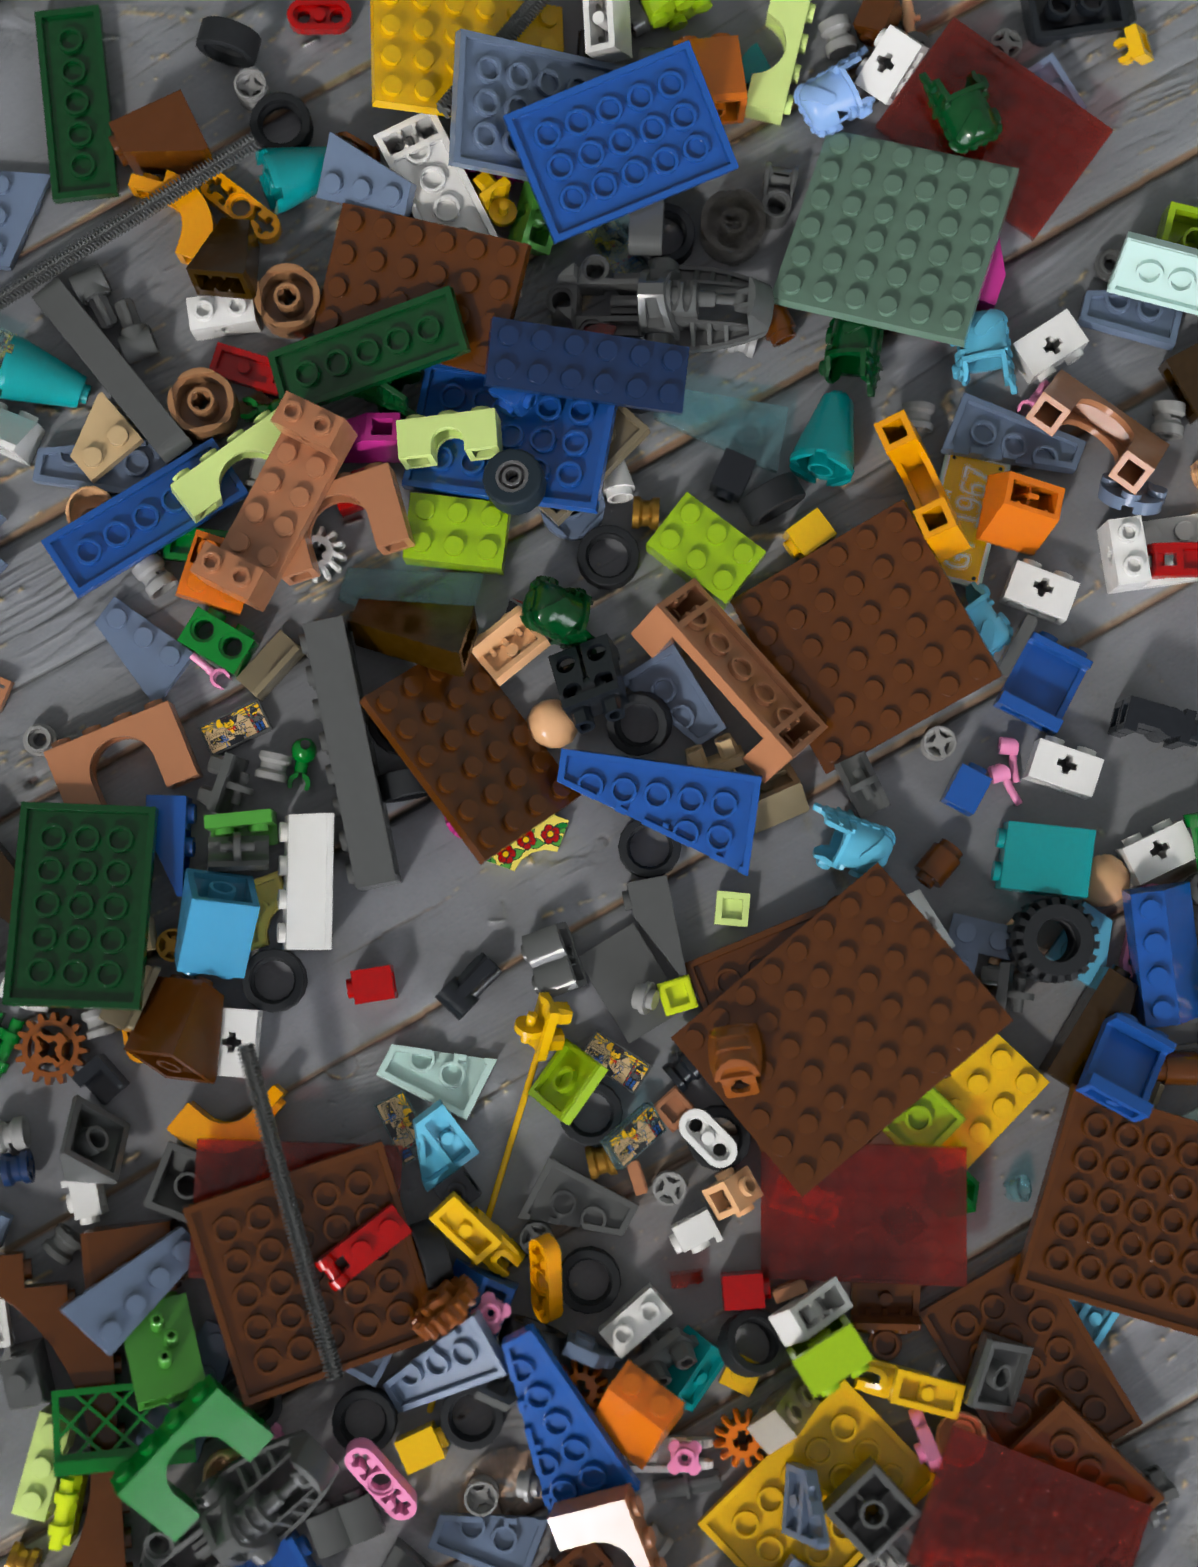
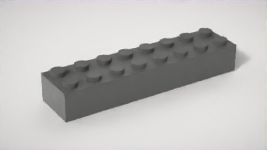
(351, 754)

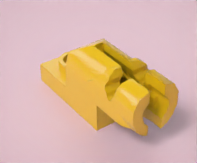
(476, 1235)
(913, 1389)

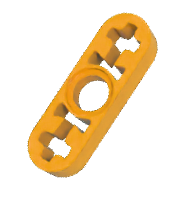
(264, 215)
(546, 1278)

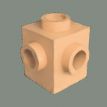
(732, 1192)

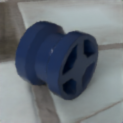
(17, 1168)

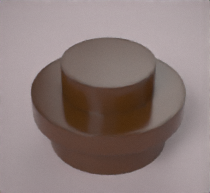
(885, 1344)

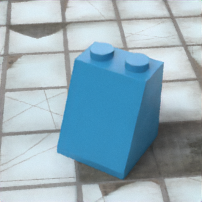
(216, 924)

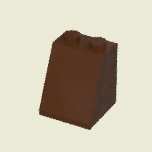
(160, 137)
(180, 1029)
(114, 1244)

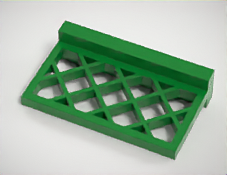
(102, 1460)

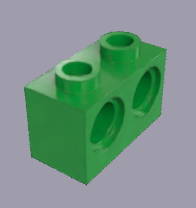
(215, 647)

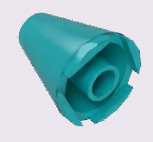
(290, 175)
(40, 377)
(827, 442)

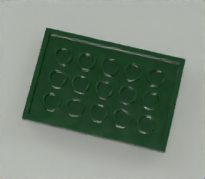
(80, 906)

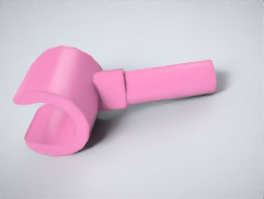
(1033, 398)
(209, 669)
(1010, 747)
(1002, 773)

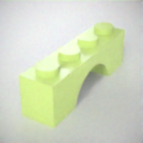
(769, 89)
(200, 487)

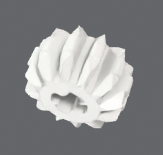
(331, 555)

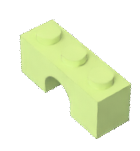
(422, 436)
(38, 1483)

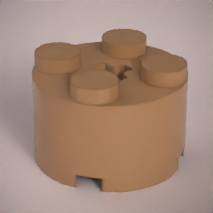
(273, 291)
(187, 398)

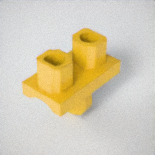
(495, 198)
(539, 1026)

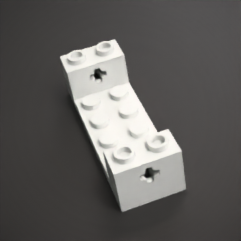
(442, 190)
(1125, 552)

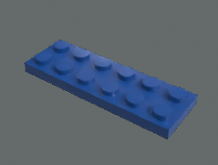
(132, 525)

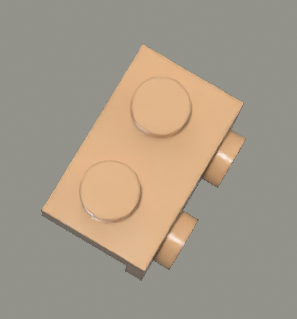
(508, 646)

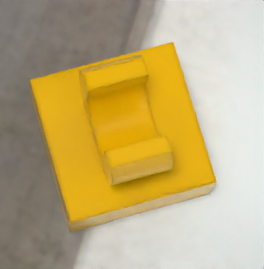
(1138, 46)

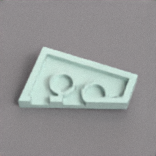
(437, 1075)

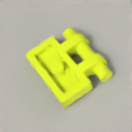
(68, 1511)

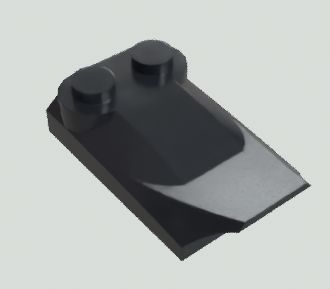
(1068, 19)

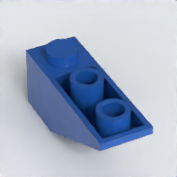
(173, 836)

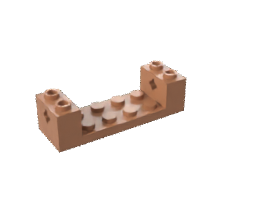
(279, 503)
(737, 671)

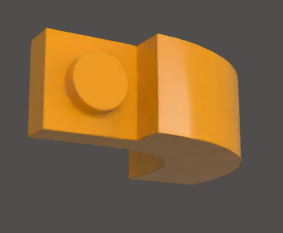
(193, 208)
(196, 1122)

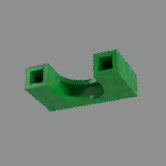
(205, 1412)

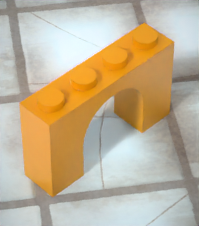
(924, 486)

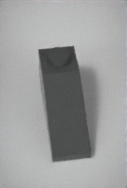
(655, 914)

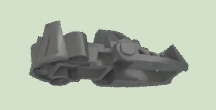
(665, 302)
(237, 1518)

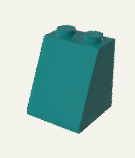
(1044, 859)

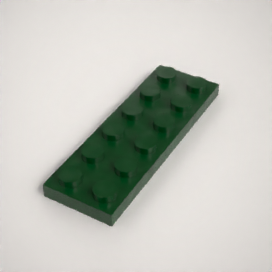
(76, 104)
(372, 349)

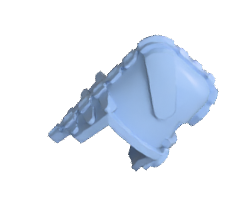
(832, 95)

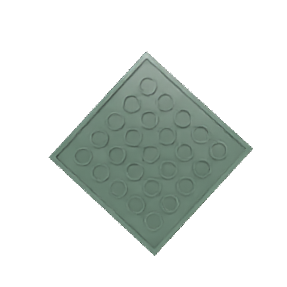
(895, 237)

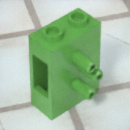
(164, 1354)

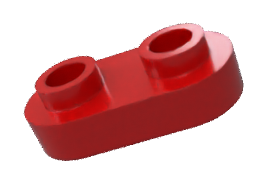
(320, 16)

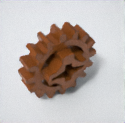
(41, 1038)
(445, 1307)

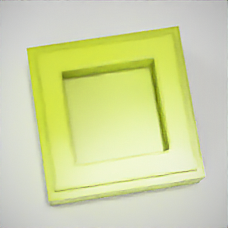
(677, 995)

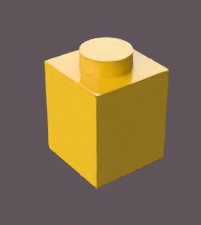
(808, 534)
(422, 1446)

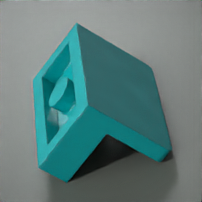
(693, 1383)

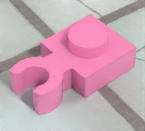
(925, 1447)

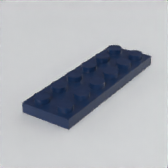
(586, 366)

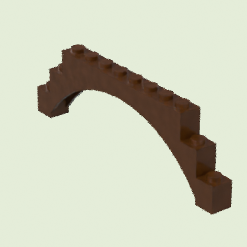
(104, 1530)

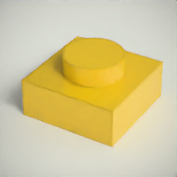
(738, 1383)

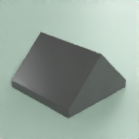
(93, 1144)
(173, 1182)
(996, 1373)

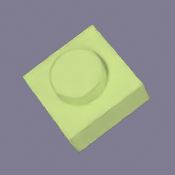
(732, 908)

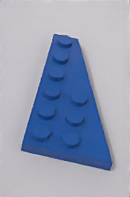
(687, 803)
(562, 1432)

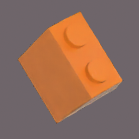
(723, 73)
(638, 1414)

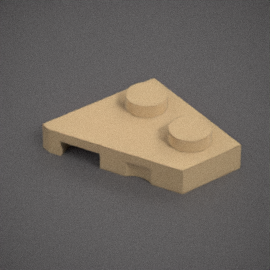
(104, 440)

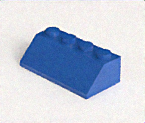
(1162, 953)

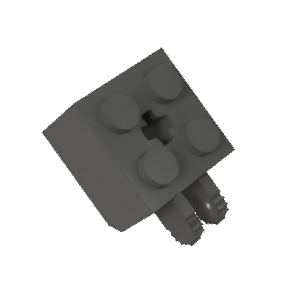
(875, 1532)

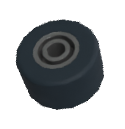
(523, 490)

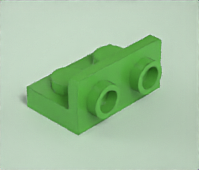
(247, 822)

